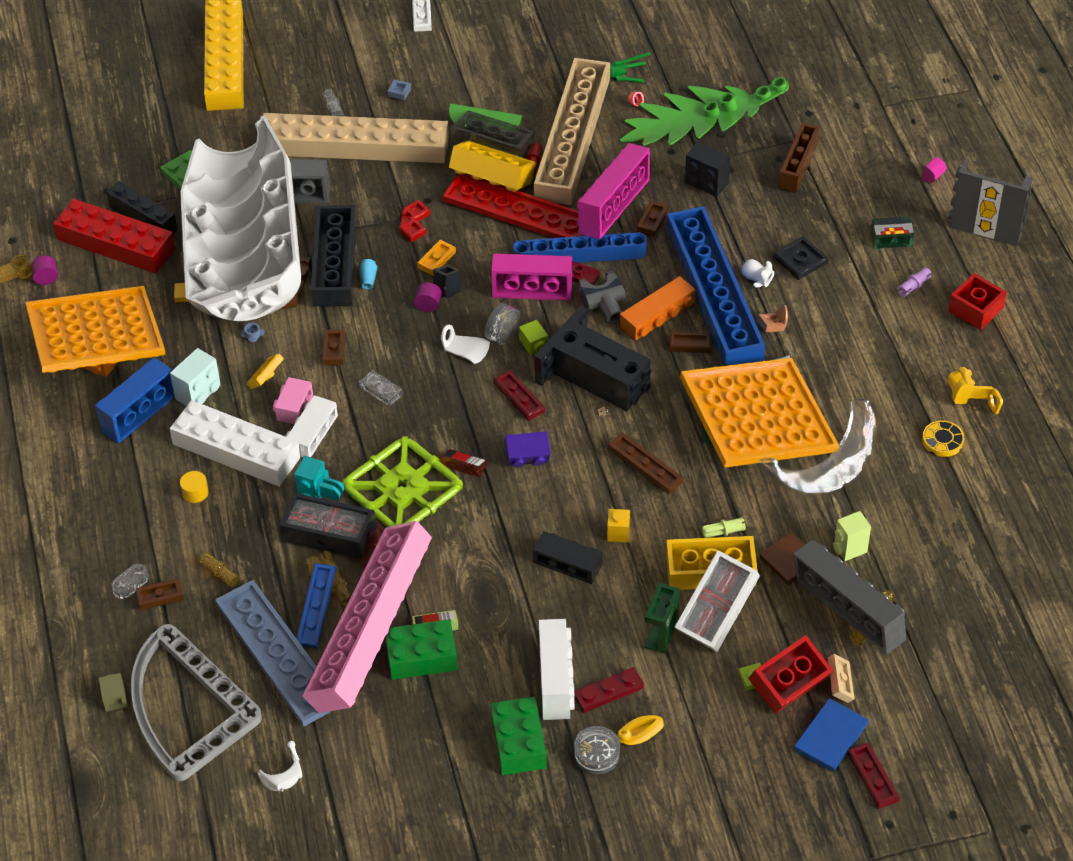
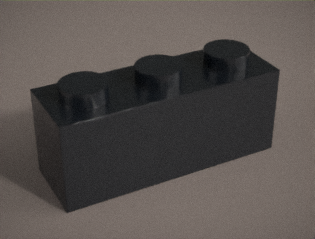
(567, 557)

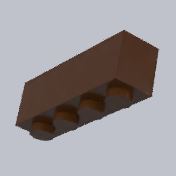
(799, 157)

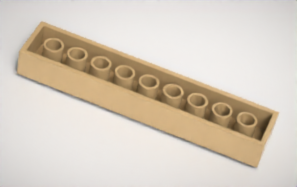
(572, 131)
(361, 137)

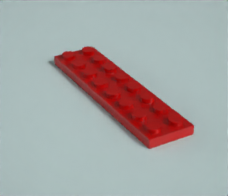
(513, 207)

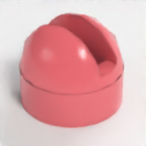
(637, 96)

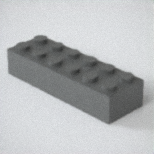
(850, 596)

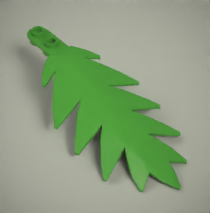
(718, 106)

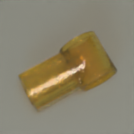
(17, 268)

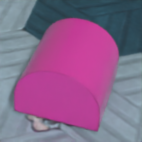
(933, 170)

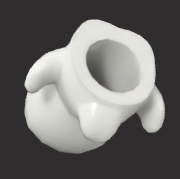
(757, 272)

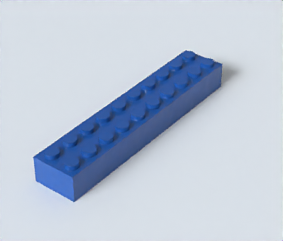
(716, 287)

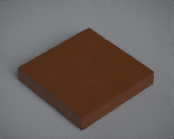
(780, 557)

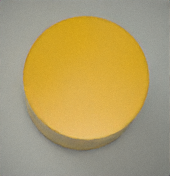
(194, 486)

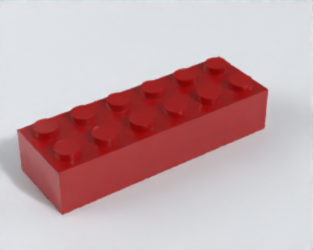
(114, 235)

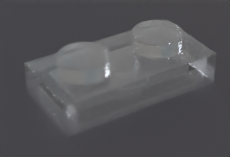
(381, 388)

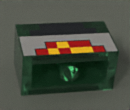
(892, 232)

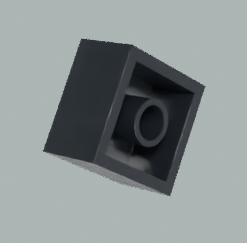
(707, 169)

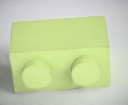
(852, 536)

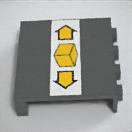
(989, 206)

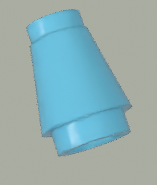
(367, 272)

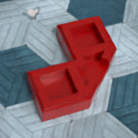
(409, 224)

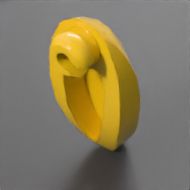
(640, 729)

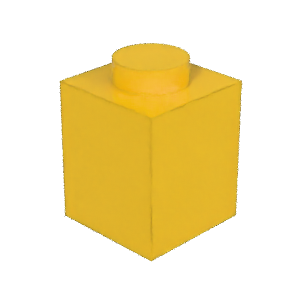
(618, 525)

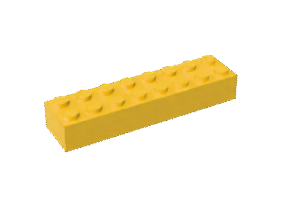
(223, 55)

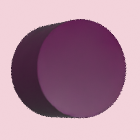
(44, 270)
(427, 297)

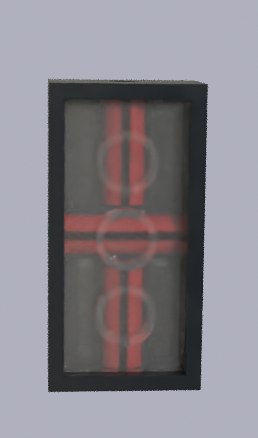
(328, 525)

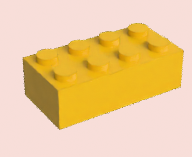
(492, 165)
(691, 557)

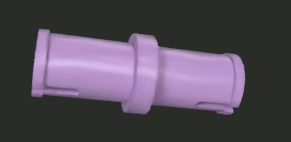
(914, 282)

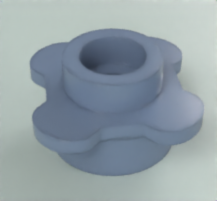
(252, 332)

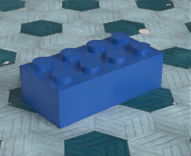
(135, 400)

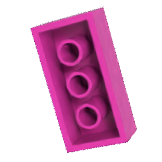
(532, 277)

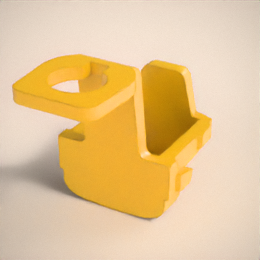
(963, 389)

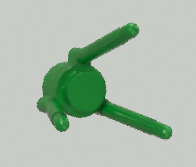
(619, 68)

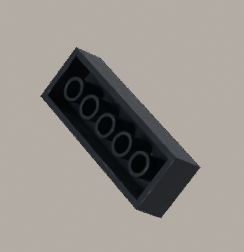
(334, 255)

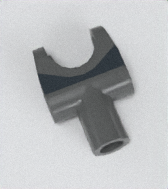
(604, 296)

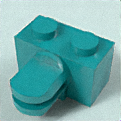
(314, 480)

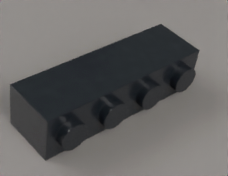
(139, 207)

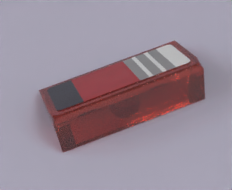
(464, 462)

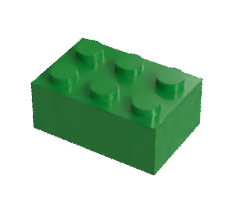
(421, 649)
(518, 735)

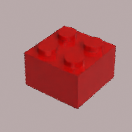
(977, 301)

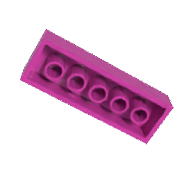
(613, 191)

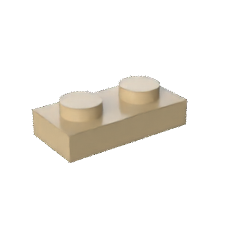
(841, 678)

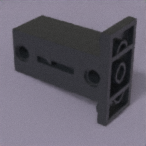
(594, 363)

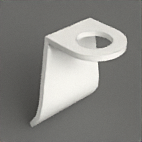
(468, 347)

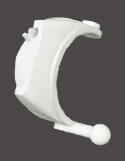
(286, 779)

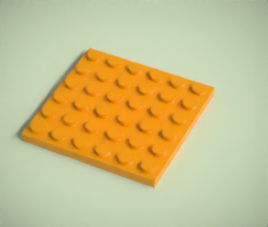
(94, 329)
(758, 412)

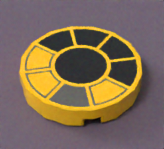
(943, 438)

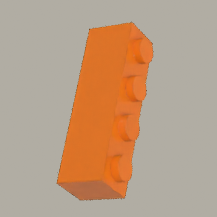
(657, 308)

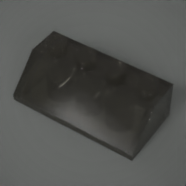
(492, 133)

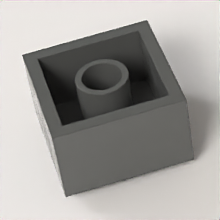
(310, 181)

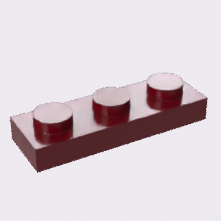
(608, 689)

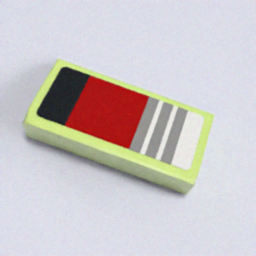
(437, 617)

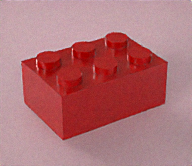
(790, 674)

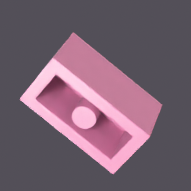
(292, 400)

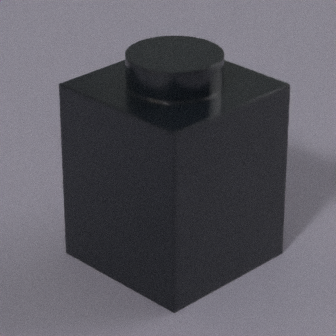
(448, 280)

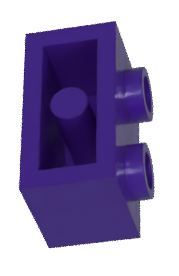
(527, 449)

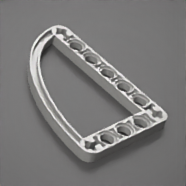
(203, 745)

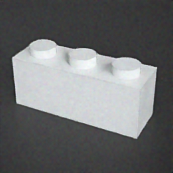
(313, 424)

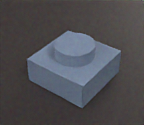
(399, 89)

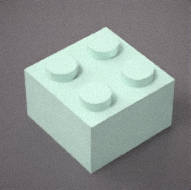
(195, 378)

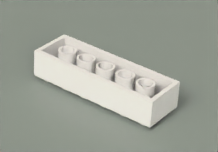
(235, 443)

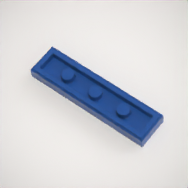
(316, 605)

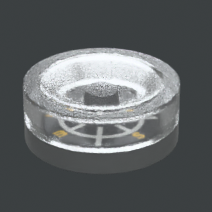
(502, 323)
(597, 750)

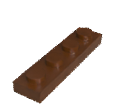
(645, 463)

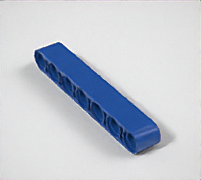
(587, 248)

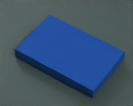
(831, 735)

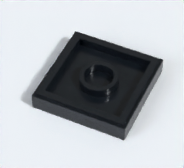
(800, 258)

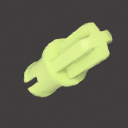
(723, 528)

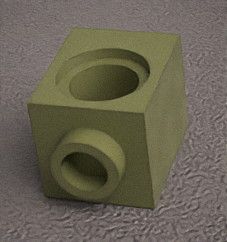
(113, 692)

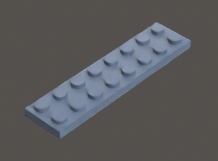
(271, 646)

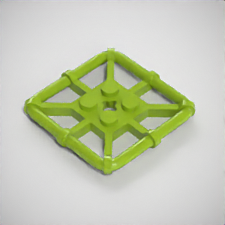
(402, 474)

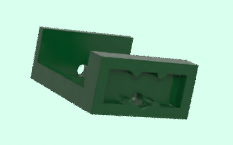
(664, 615)

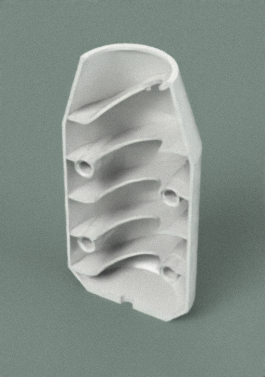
(240, 229)

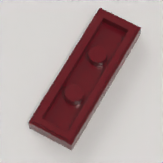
(519, 395)
(873, 775)

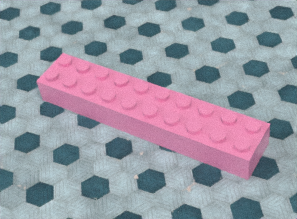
(367, 618)

